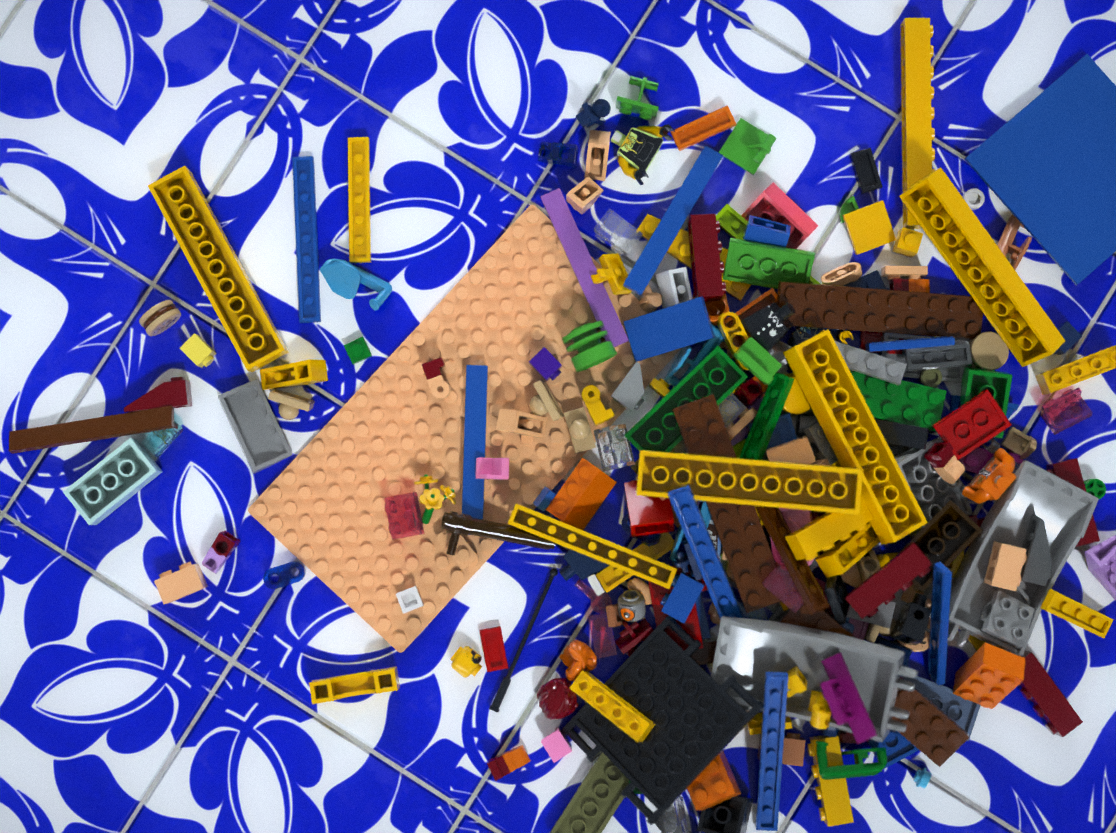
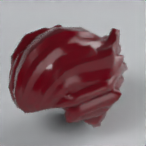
(557, 698)

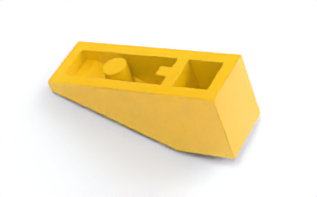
(294, 374)

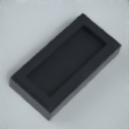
(865, 170)

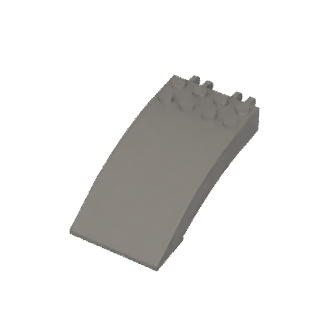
(1066, 518)
(760, 646)

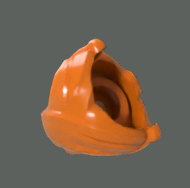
(578, 658)

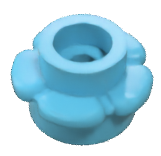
(922, 778)

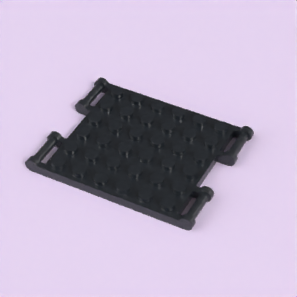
(689, 712)

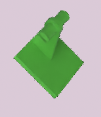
(645, 110)
(747, 146)

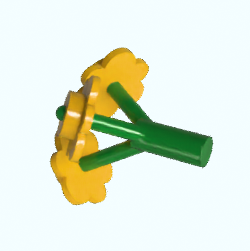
(432, 498)

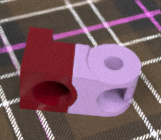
(220, 551)

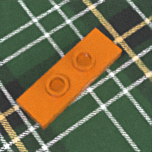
(703, 128)

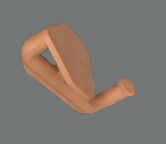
(1006, 240)

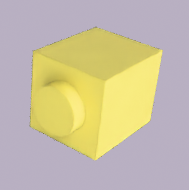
(198, 351)

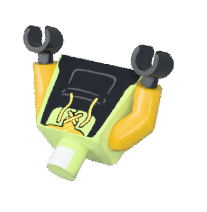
(639, 149)

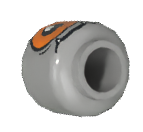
(631, 606)

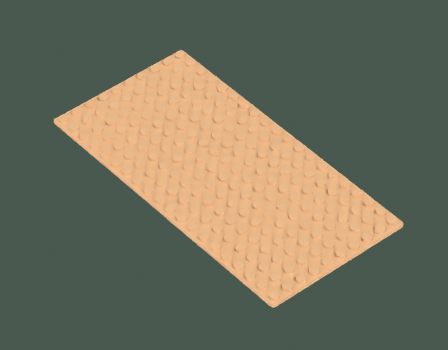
(395, 431)

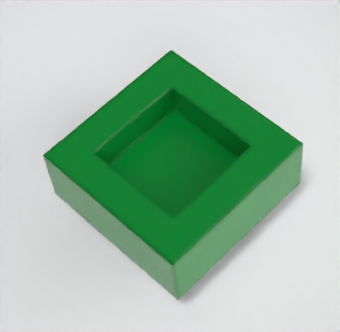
(358, 350)

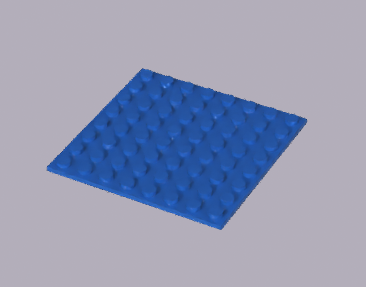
(1059, 168)

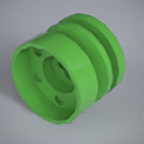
(589, 346)

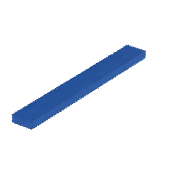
(672, 220)
(306, 239)
(474, 439)
(704, 552)
(771, 750)

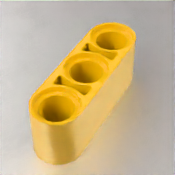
(729, 333)

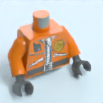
(992, 479)

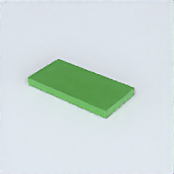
(766, 264)

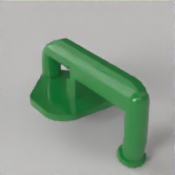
(848, 771)

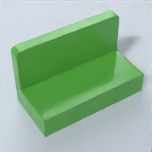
(757, 360)

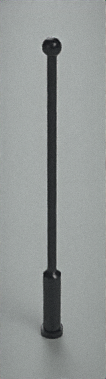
(507, 680)

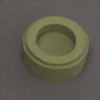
(931, 377)

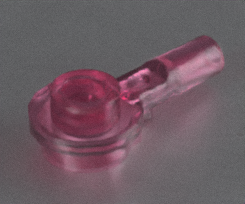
(599, 602)

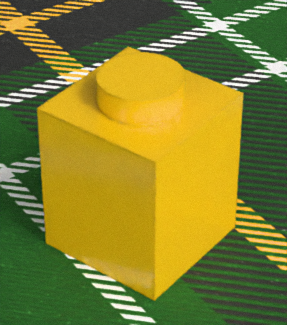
(907, 242)

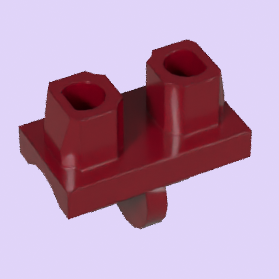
(633, 635)

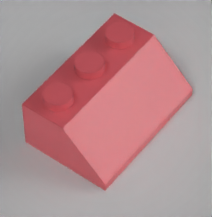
(778, 207)

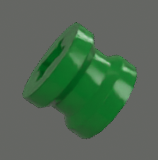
(1097, 487)

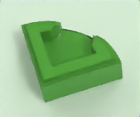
(849, 206)

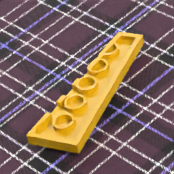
(680, 250)

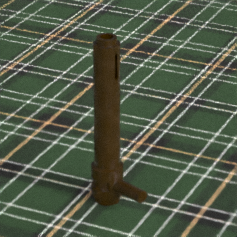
(465, 525)

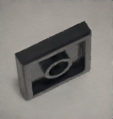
(836, 596)

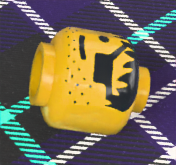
(466, 661)

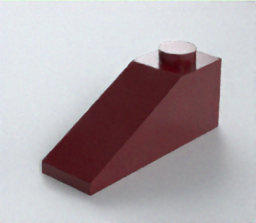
(172, 393)

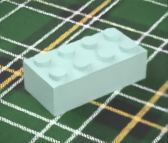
(112, 481)

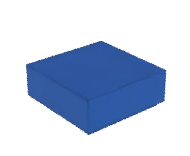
(544, 498)

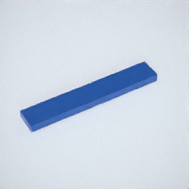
(939, 623)

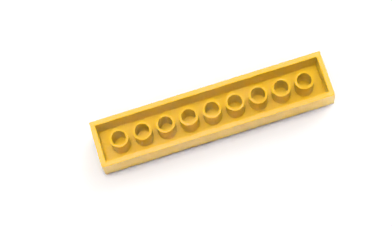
(982, 268)
(218, 269)
(855, 435)
(751, 481)

